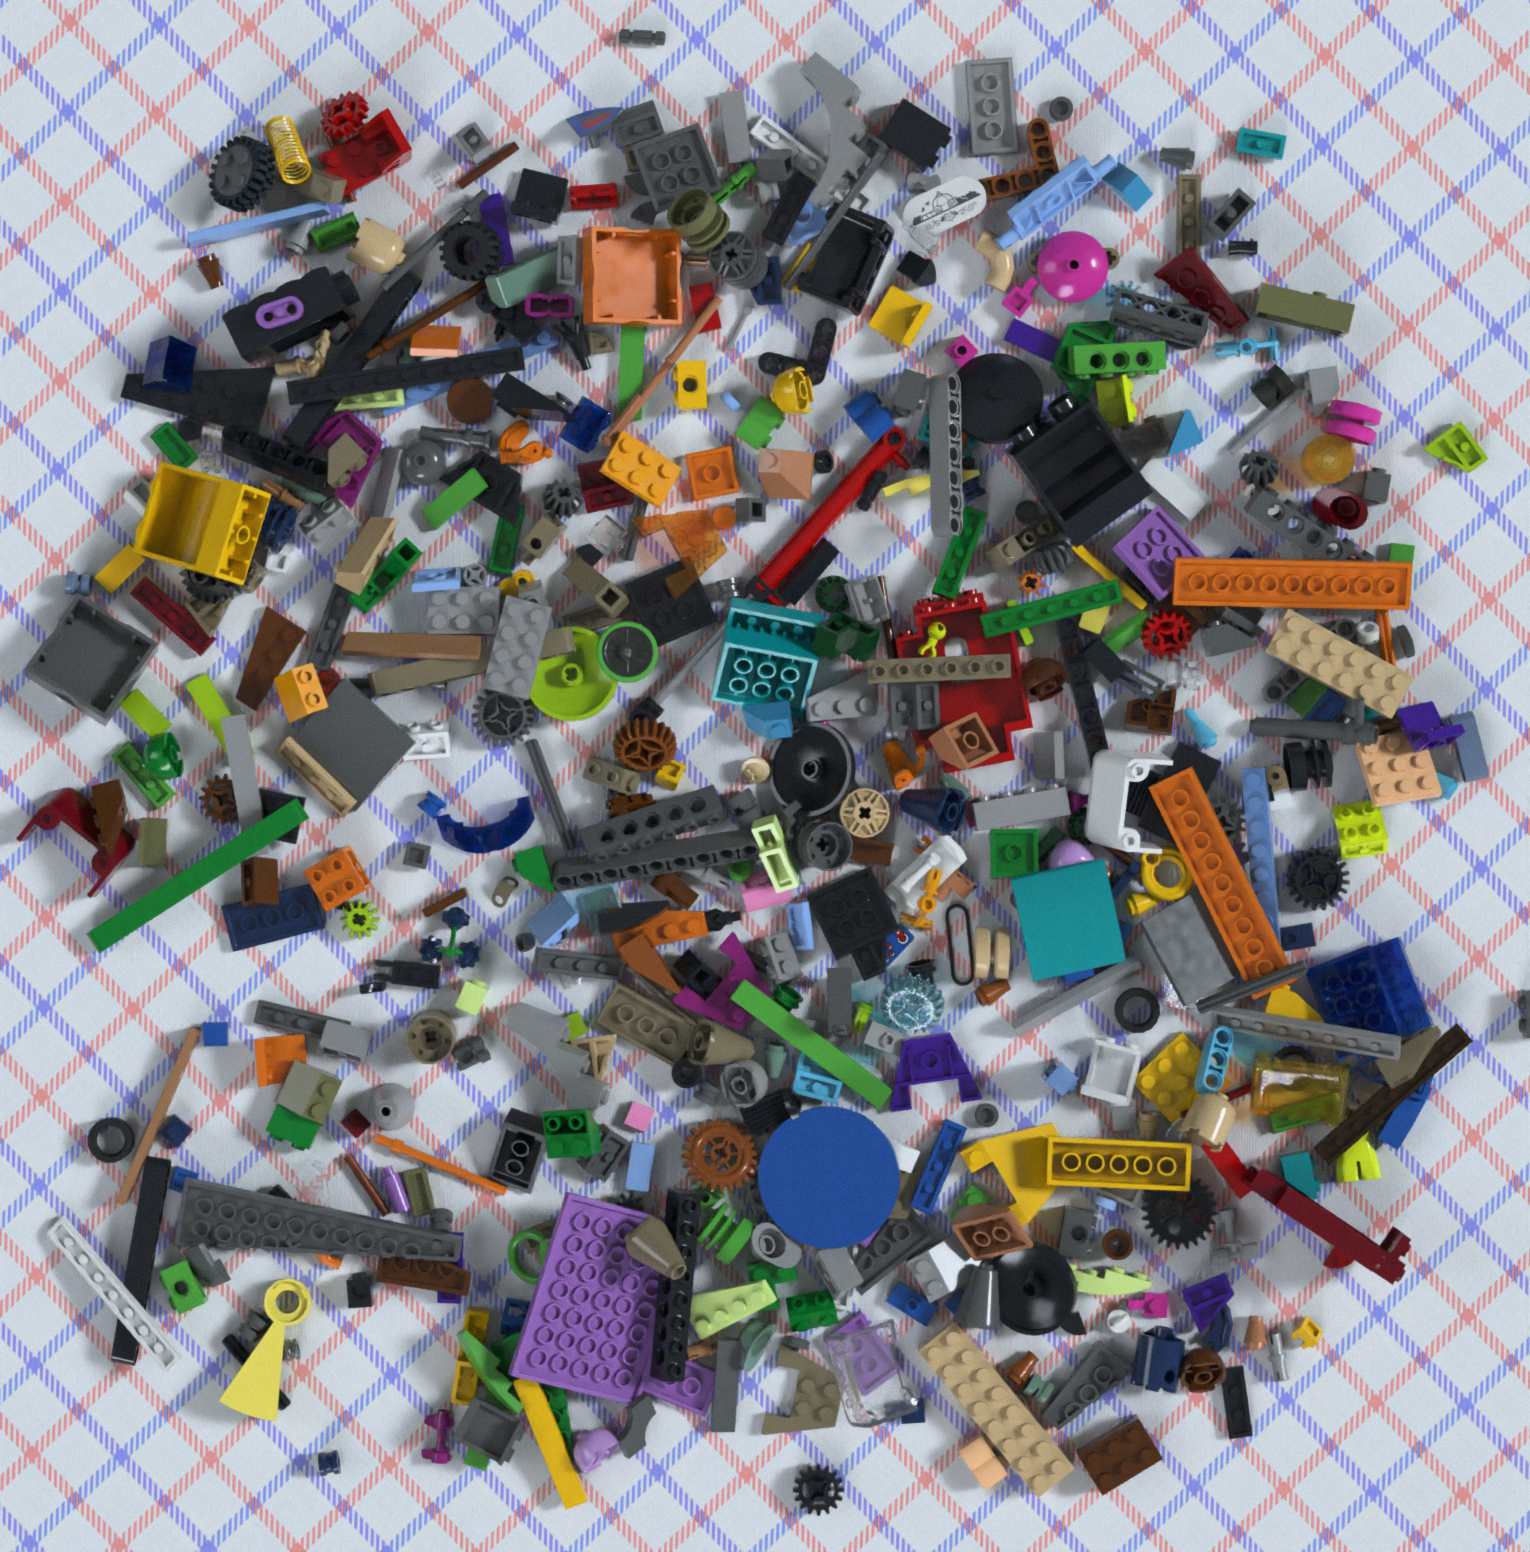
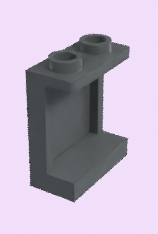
(489, 1430)

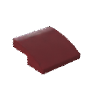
(599, 490)

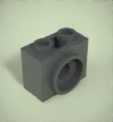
(910, 393)

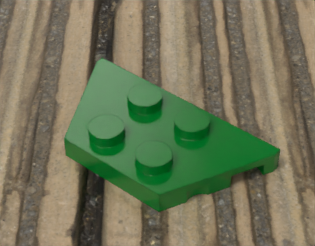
(1081, 334)

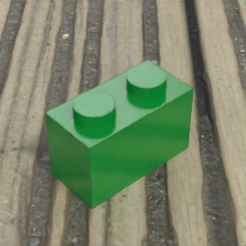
(293, 1128)

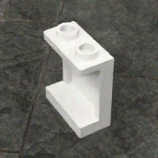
(1112, 1071)

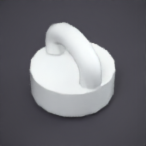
(1367, 633)
(1118, 1320)

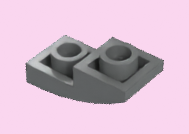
(203, 1264)

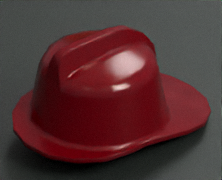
(1340, 508)

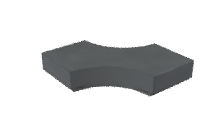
(638, 1416)

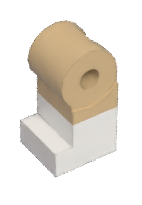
(1279, 788)

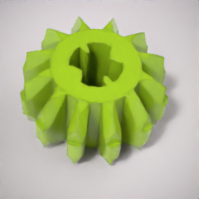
(361, 911)

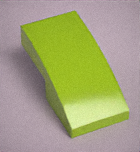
(145, 713)

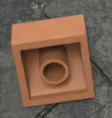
(964, 742)

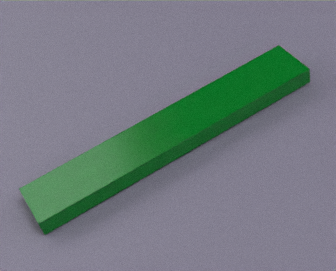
(1050, 608)

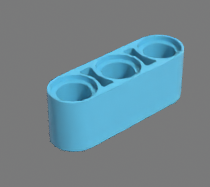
(1221, 1053)

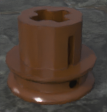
(1124, 1249)

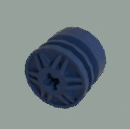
(277, 526)

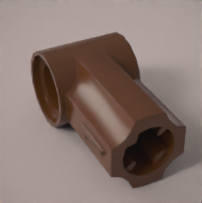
(673, 887)

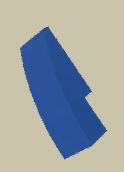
(1401, 1120)

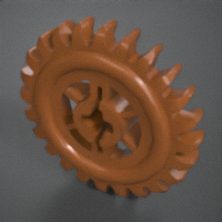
(709, 1174)

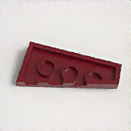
(1198, 284)

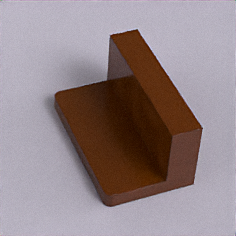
(1192, 613)
(871, 850)
(259, 882)

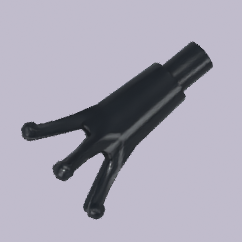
(576, 341)

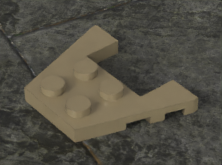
(815, 1396)

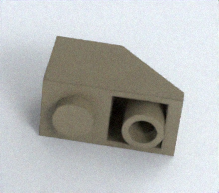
(344, 459)

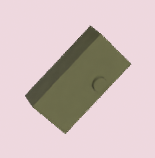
(1302, 309)

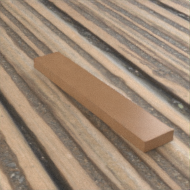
(412, 645)

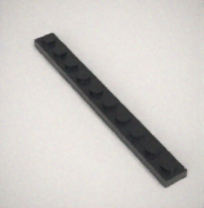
(405, 375)

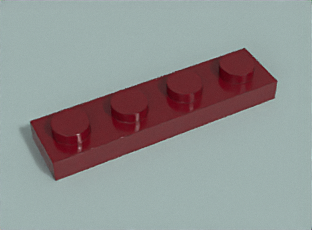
(172, 615)

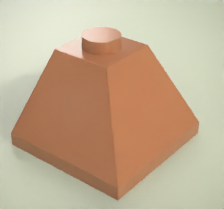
(786, 473)

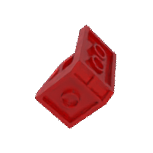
(368, 155)

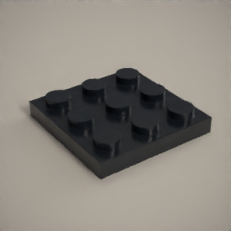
(664, 615)
(853, 913)

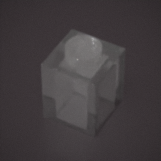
(607, 536)

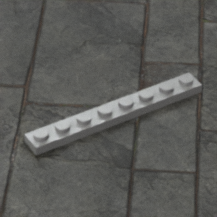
(1308, 1032)

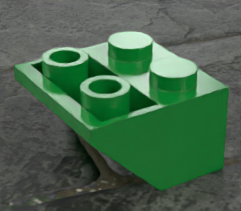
(571, 1133)

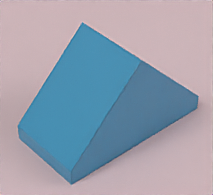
(1128, 186)
(1186, 434)

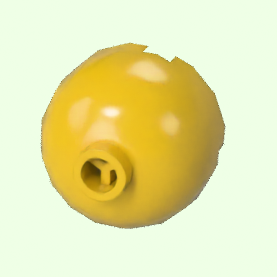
(792, 391)

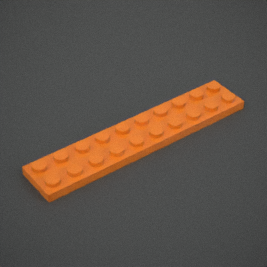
(1292, 583)
(1219, 877)

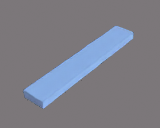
(258, 223)

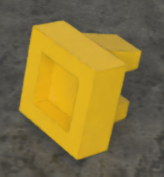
(1308, 1331)

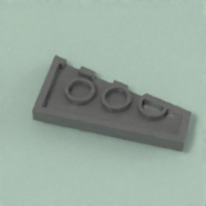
(1091, 1379)

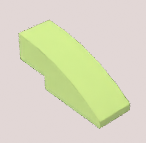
(775, 853)

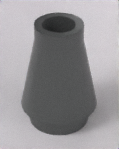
(1178, 157)

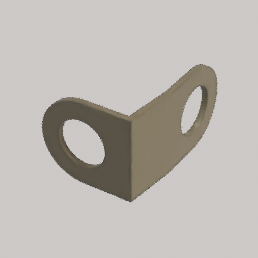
(504, 890)

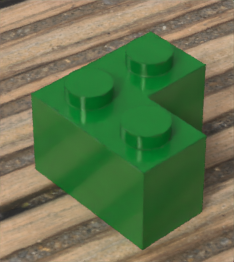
(772, 1274)

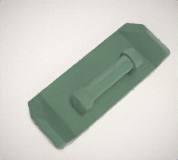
(523, 279)

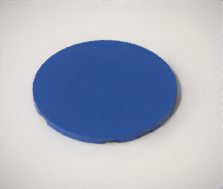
(829, 1177)

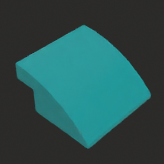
(766, 655)
(1068, 919)

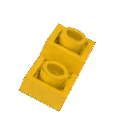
(119, 568)

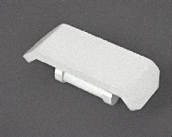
(941, 855)

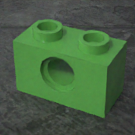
(195, 1293)

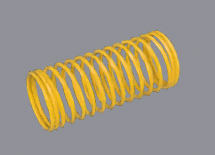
(283, 165)

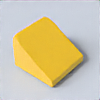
(670, 775)

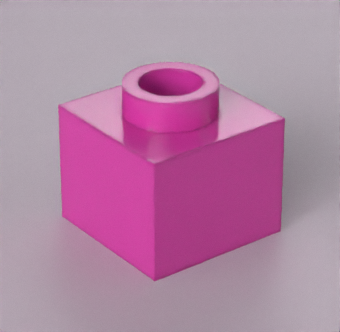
(961, 360)

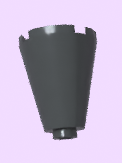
(980, 1299)

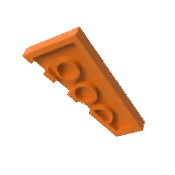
(669, 928)

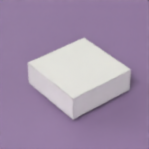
(278, 562)

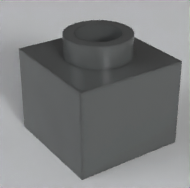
(751, 510)

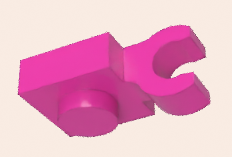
(1019, 299)
(1153, 1304)

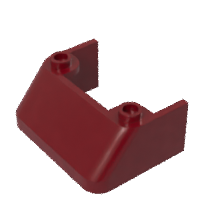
(77, 813)

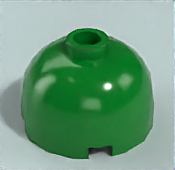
(161, 757)

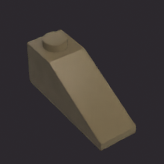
(318, 185)

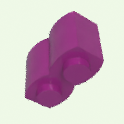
(557, 306)

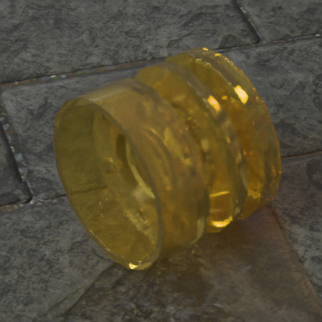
(1321, 472)

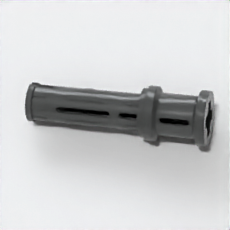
(466, 438)

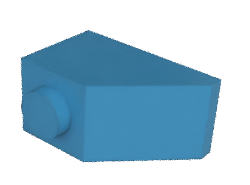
(770, 719)

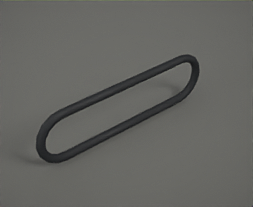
(950, 944)

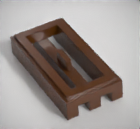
(445, 902)

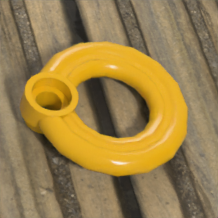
(1151, 884)

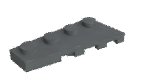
(891, 1248)

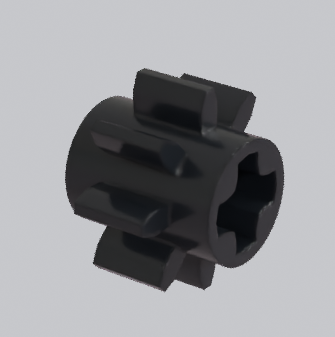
(635, 1201)

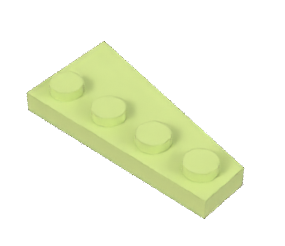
(725, 1306)

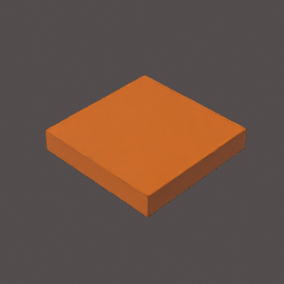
(436, 341)
(712, 473)

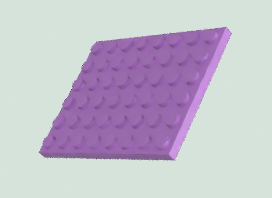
(590, 1306)

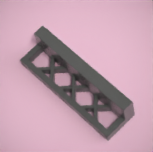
(1157, 322)

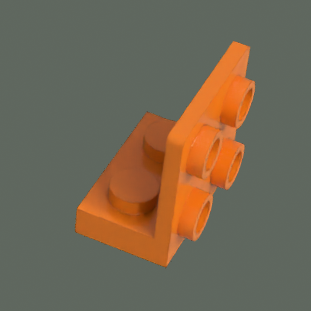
(337, 878)
(276, 1055)

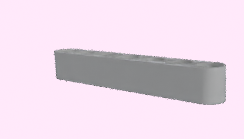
(945, 455)

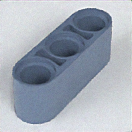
(1469, 748)

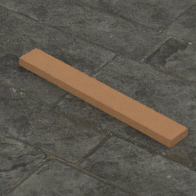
(158, 1116)

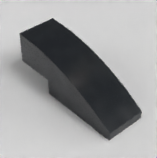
(632, 916)

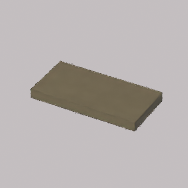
(645, 1023)

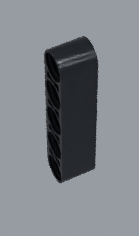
(274, 457)

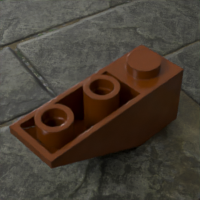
(111, 810)

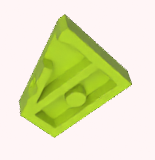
(1457, 448)

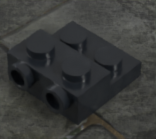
(276, 799)

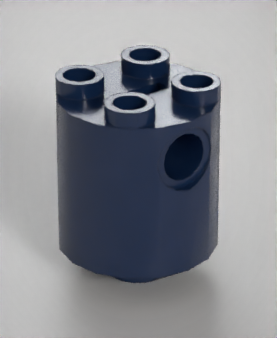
(1158, 1359)

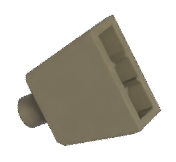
(548, 531)

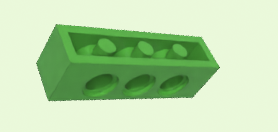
(1080, 355)

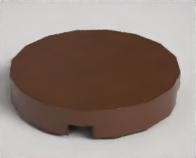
(470, 400)

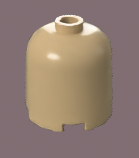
(377, 248)
(1209, 1121)

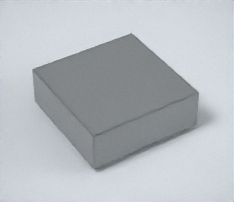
(1123, 1118)

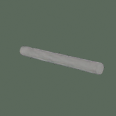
(1265, 420)

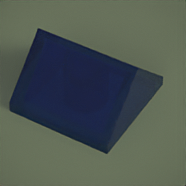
(169, 365)

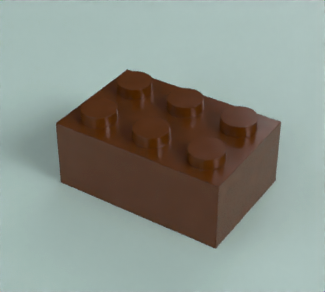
(1119, 1454)

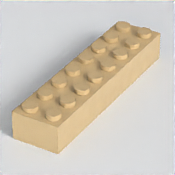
(996, 1407)

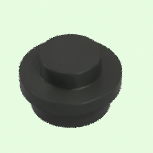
(1026, 512)

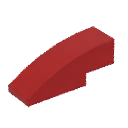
(1229, 1167)

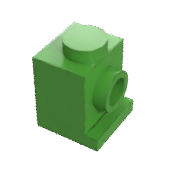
(714, 1197)

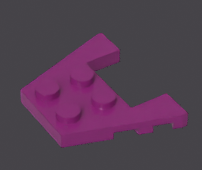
(335, 428)
(718, 1003)

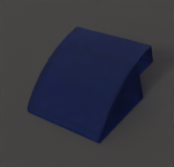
(1371, 991)

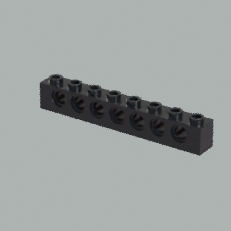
(675, 1296)

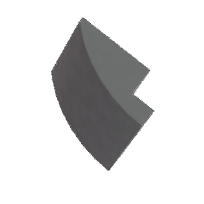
(354, 741)

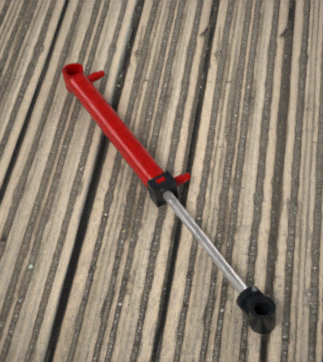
(792, 551)

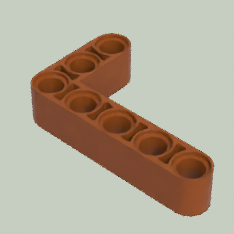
(1034, 173)

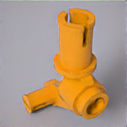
(925, 903)

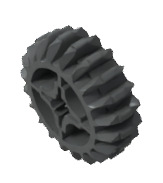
(510, 735)

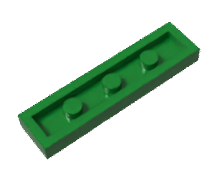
(960, 554)

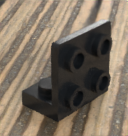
(539, 196)

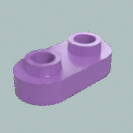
(280, 312)

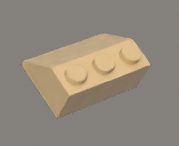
(365, 553)

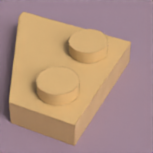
(600, 1053)

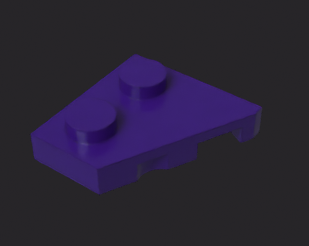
(1208, 1299)

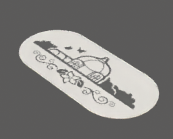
(946, 204)

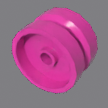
(1352, 422)

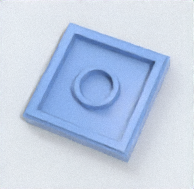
(808, 223)
(437, 579)

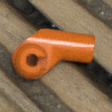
(329, 1260)

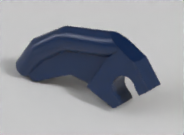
(1221, 1330)

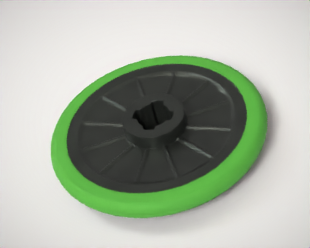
(630, 636)

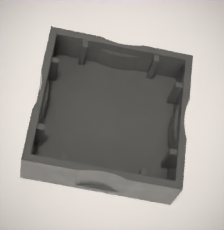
(91, 659)

